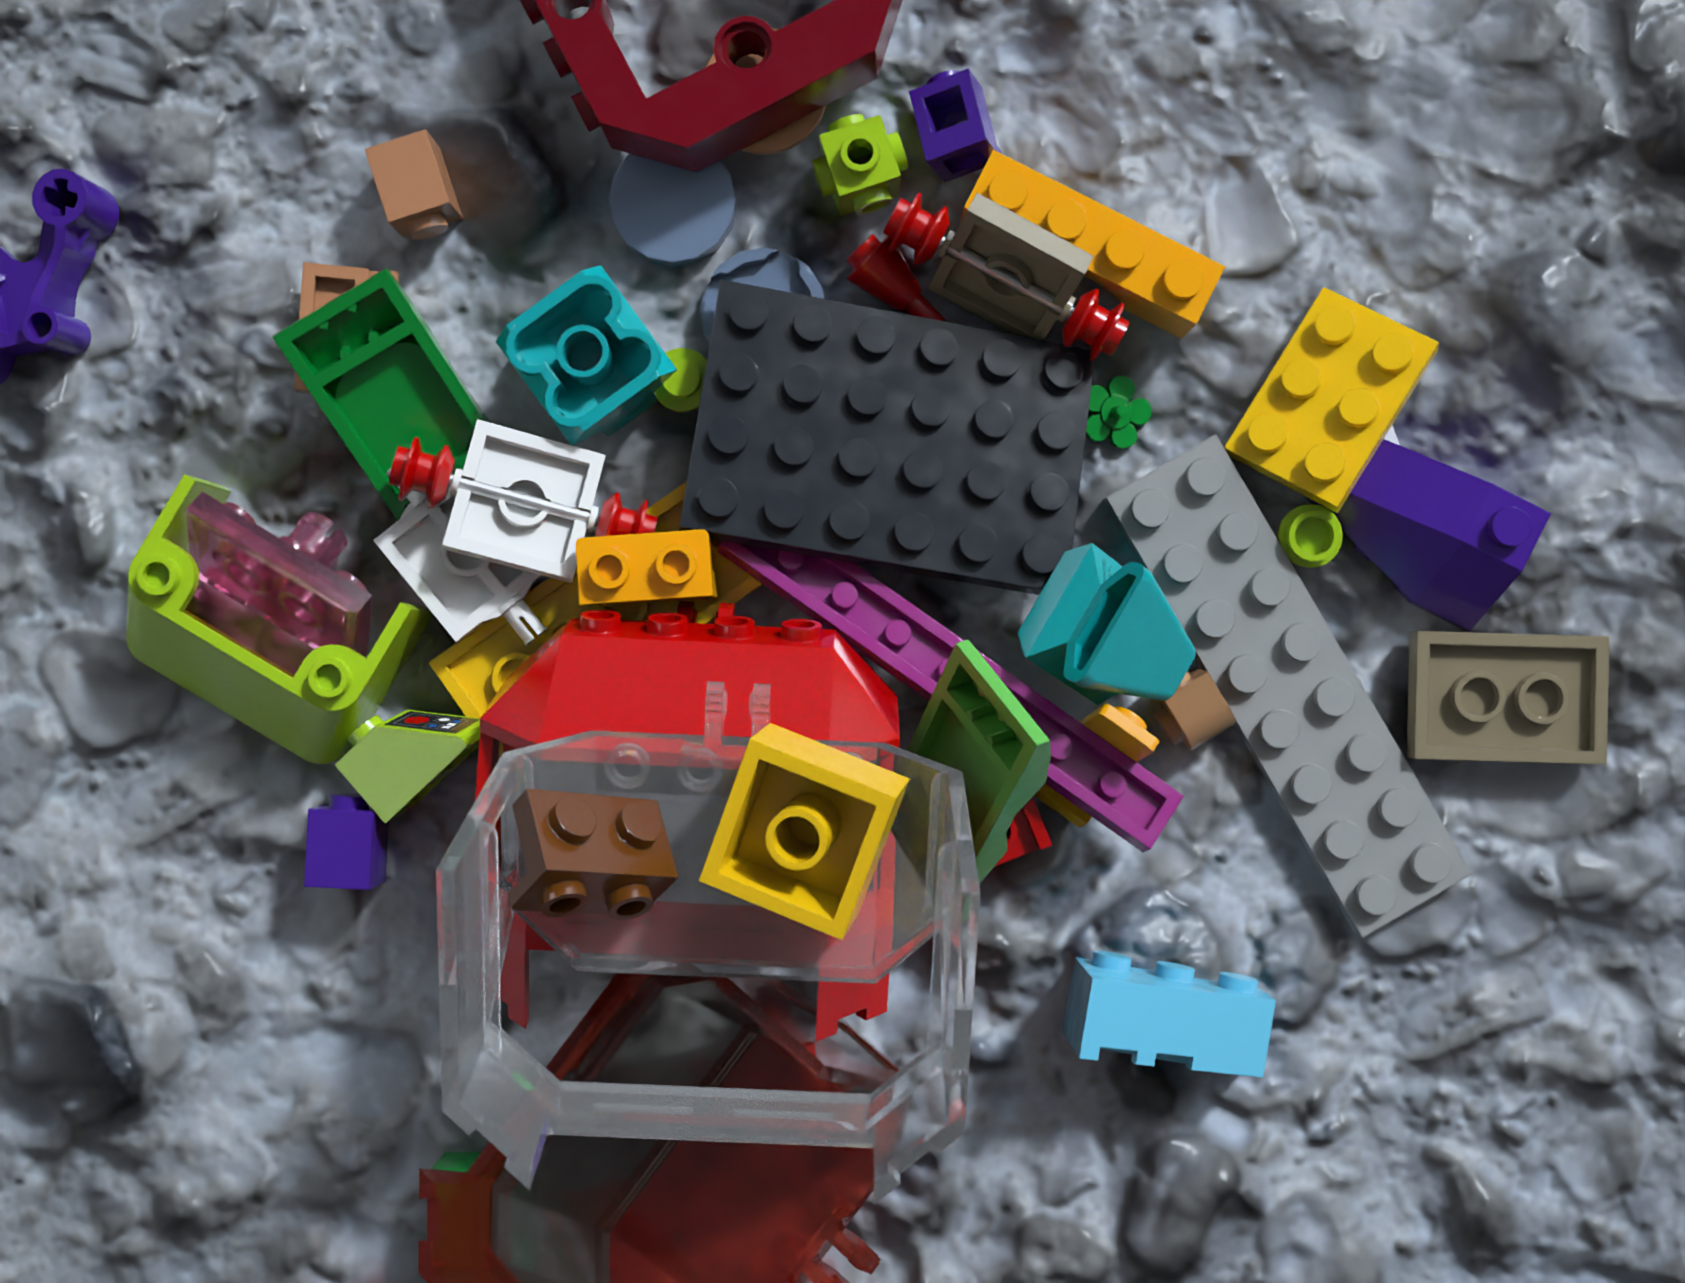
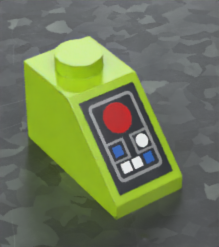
(406, 757)

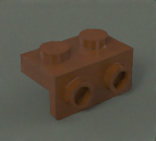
(591, 854)

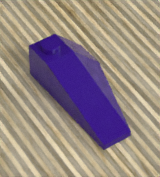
(1440, 532)

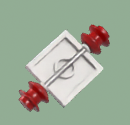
(518, 499)

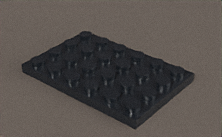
(888, 439)

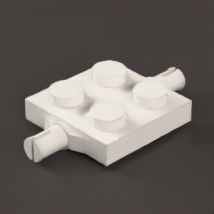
(454, 586)

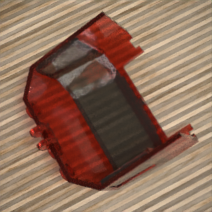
(671, 1205)

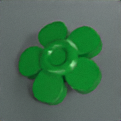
(1116, 413)

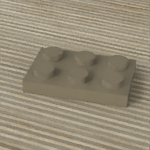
(1508, 697)

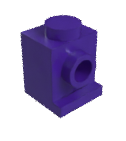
(937, 108)

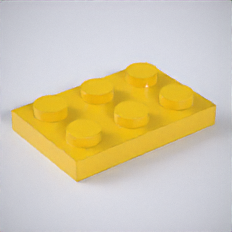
(1331, 399)

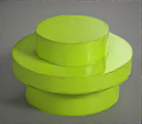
(684, 387)
(1310, 535)

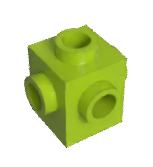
(857, 186)

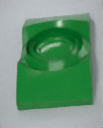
(381, 379)

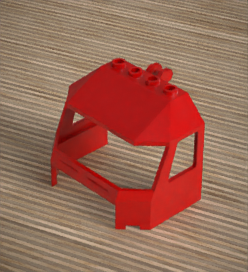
(654, 680)

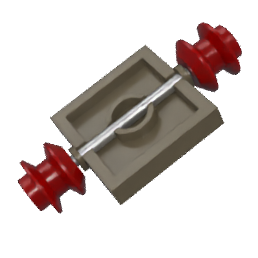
(1008, 272)

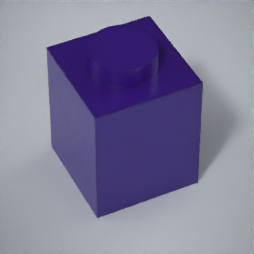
(345, 845)

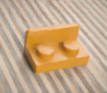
(645, 568)

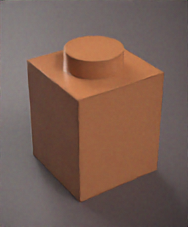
(414, 185)

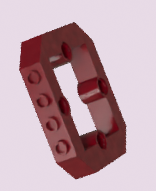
(721, 104)

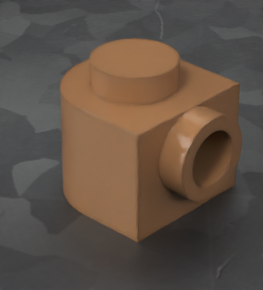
(1194, 711)

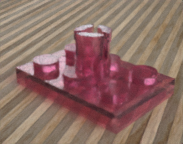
(281, 576)

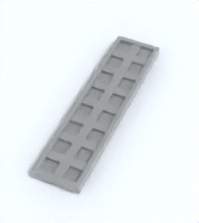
(1288, 687)

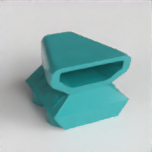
(586, 356)
(1106, 629)

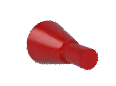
(889, 278)

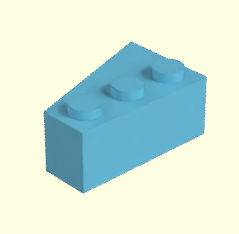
(1168, 1015)

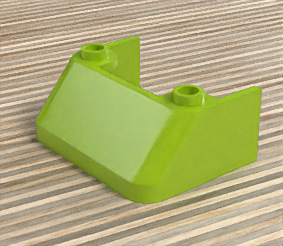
(302, 711)

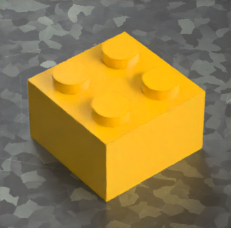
(803, 830)

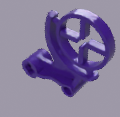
(42, 293)

